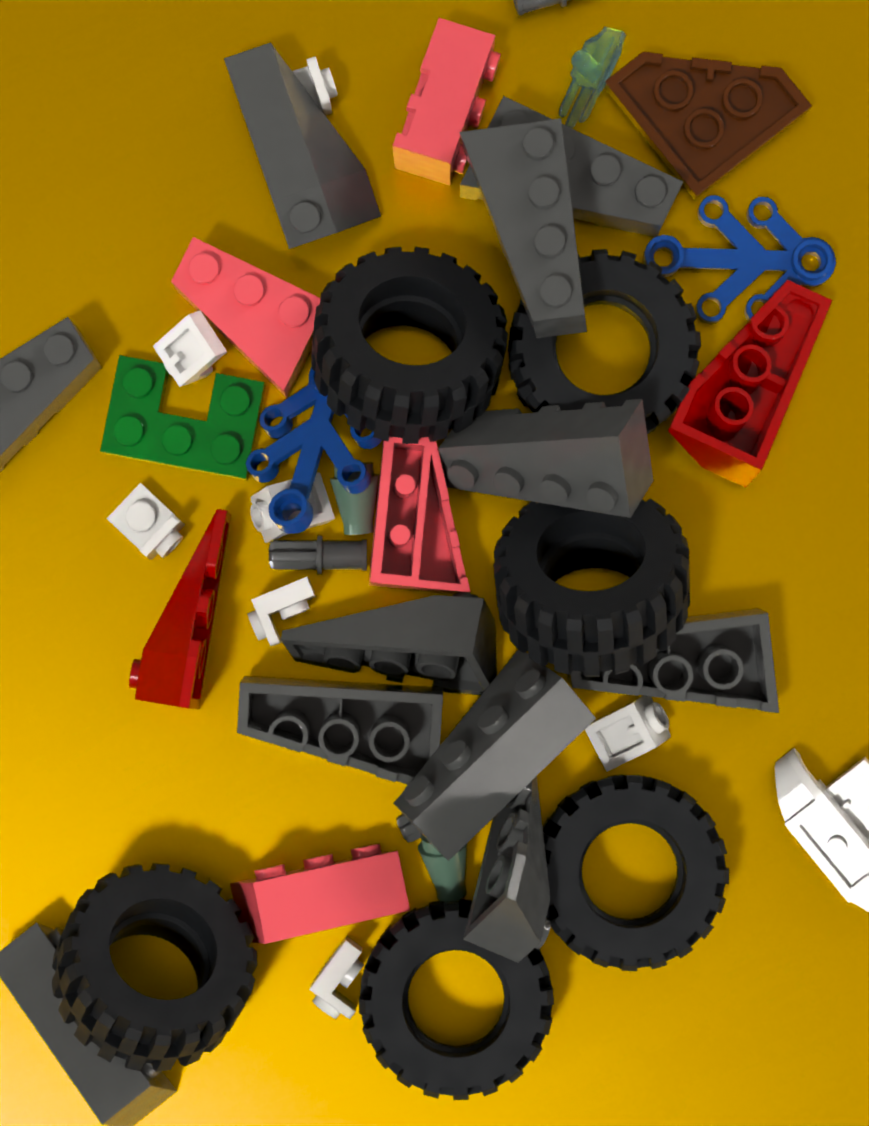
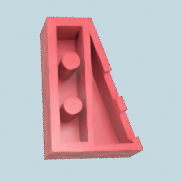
(446, 101)
(251, 309)
(414, 523)
(321, 894)

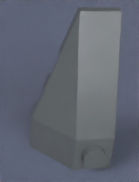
(512, 882)

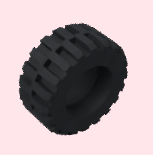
(418, 293)
(657, 307)
(598, 627)
(698, 882)
(141, 1026)
(435, 1065)

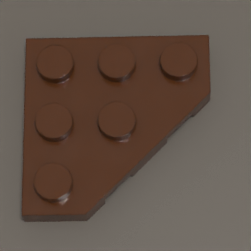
(705, 112)

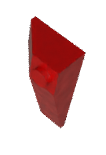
(747, 388)
(179, 646)

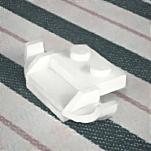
(829, 821)

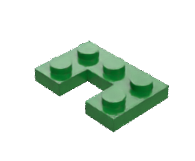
(213, 446)

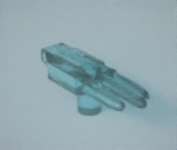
(590, 70)

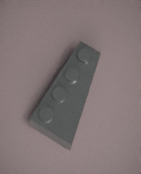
(603, 182)
(530, 206)
(40, 382)
(555, 457)
(712, 661)
(348, 723)
(493, 753)
(112, 1091)

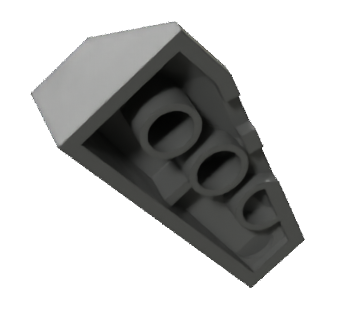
(305, 161)
(423, 638)

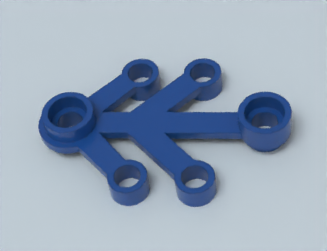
(748, 258)
(311, 439)

